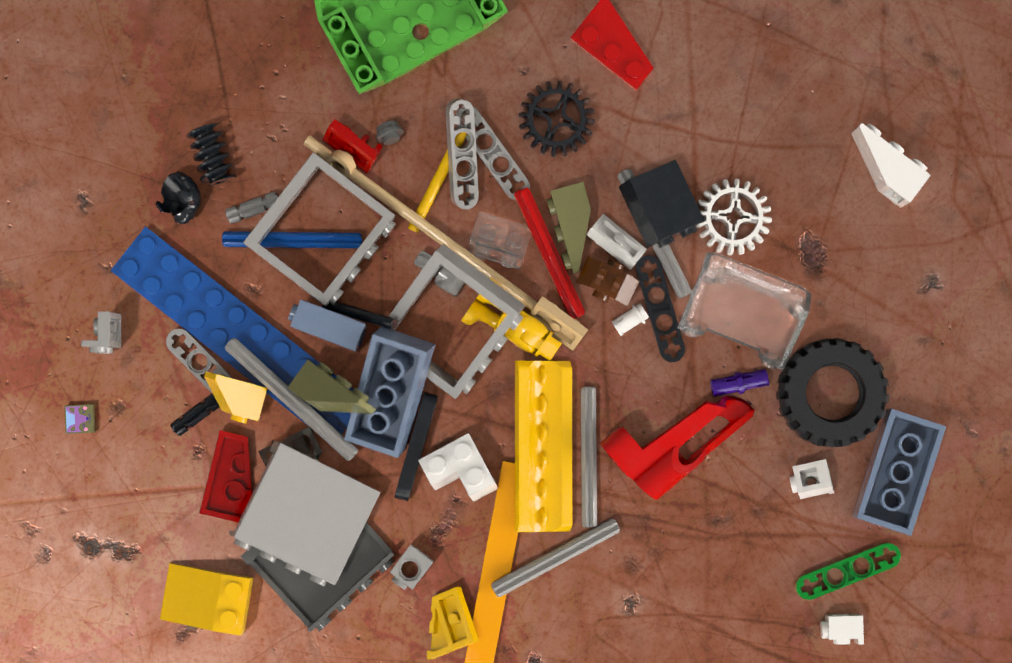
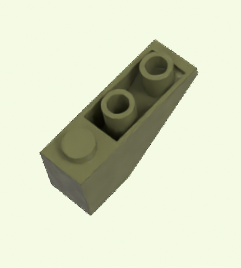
(573, 215)
(327, 393)

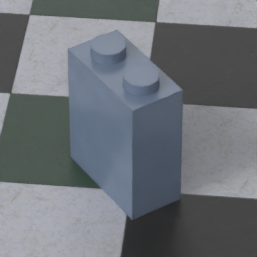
(327, 325)

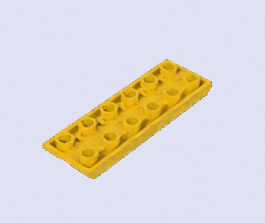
(543, 446)

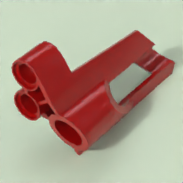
(660, 463)

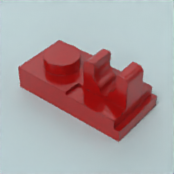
(342, 138)

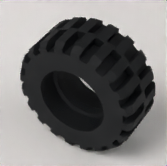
(870, 383)

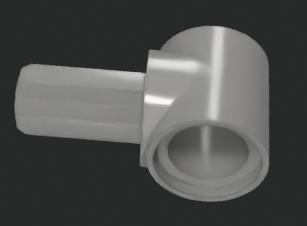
(444, 278)

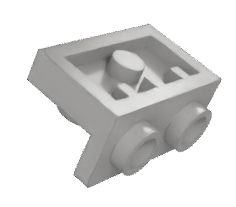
(108, 329)

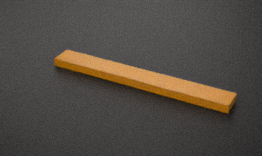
(496, 565)

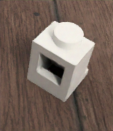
(814, 470)
(843, 628)

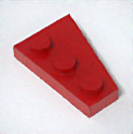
(612, 45)
(228, 479)

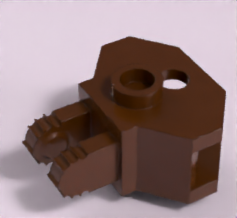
(607, 281)

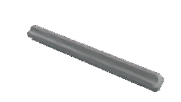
(290, 399)

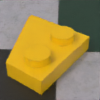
(450, 623)

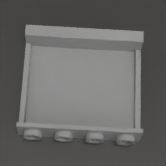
(305, 515)

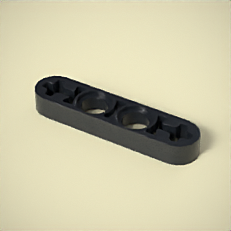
(663, 308)
(416, 447)

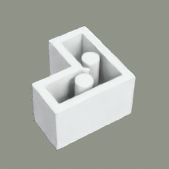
(461, 461)

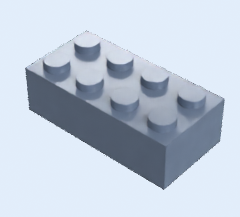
(394, 383)
(899, 471)

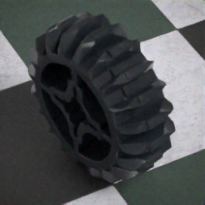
(568, 123)

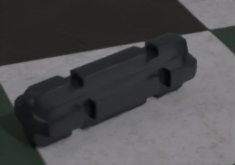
(194, 415)

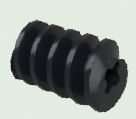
(210, 155)

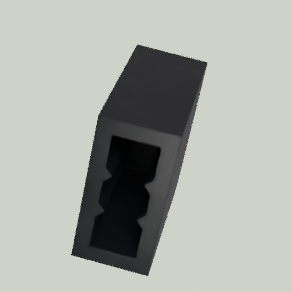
(662, 204)

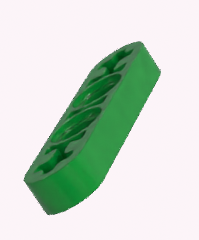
(849, 576)

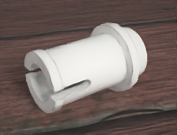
(630, 319)

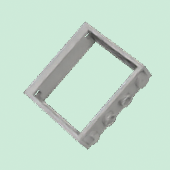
(283, 202)
(483, 285)

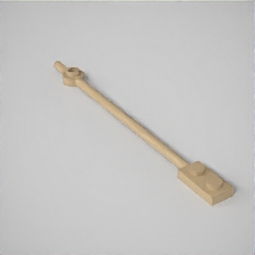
(564, 327)

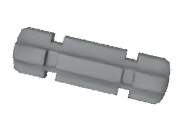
(251, 207)

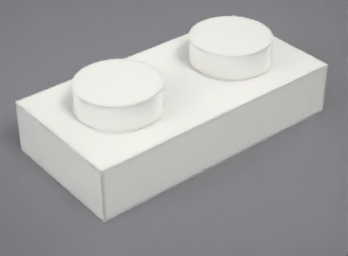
(616, 241)

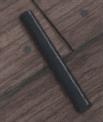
(362, 314)

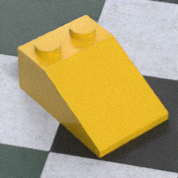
(206, 599)

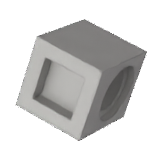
(417, 556)

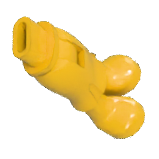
(529, 335)

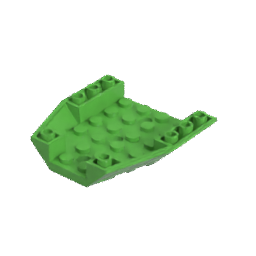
(378, 38)

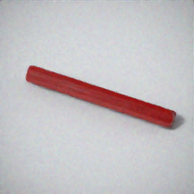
(549, 253)

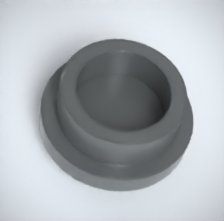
(389, 132)

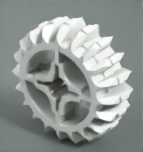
(747, 218)

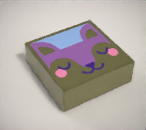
(79, 419)

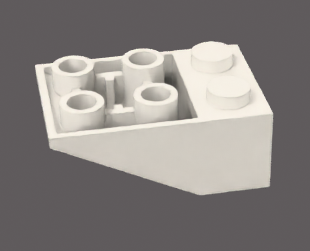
(890, 169)

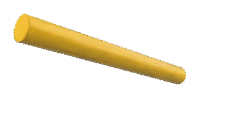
(436, 183)

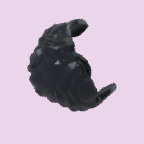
(180, 197)

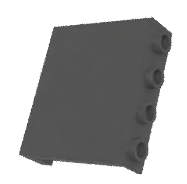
(316, 602)

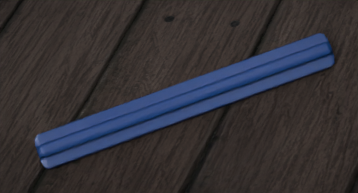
(296, 239)

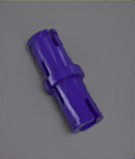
(739, 382)

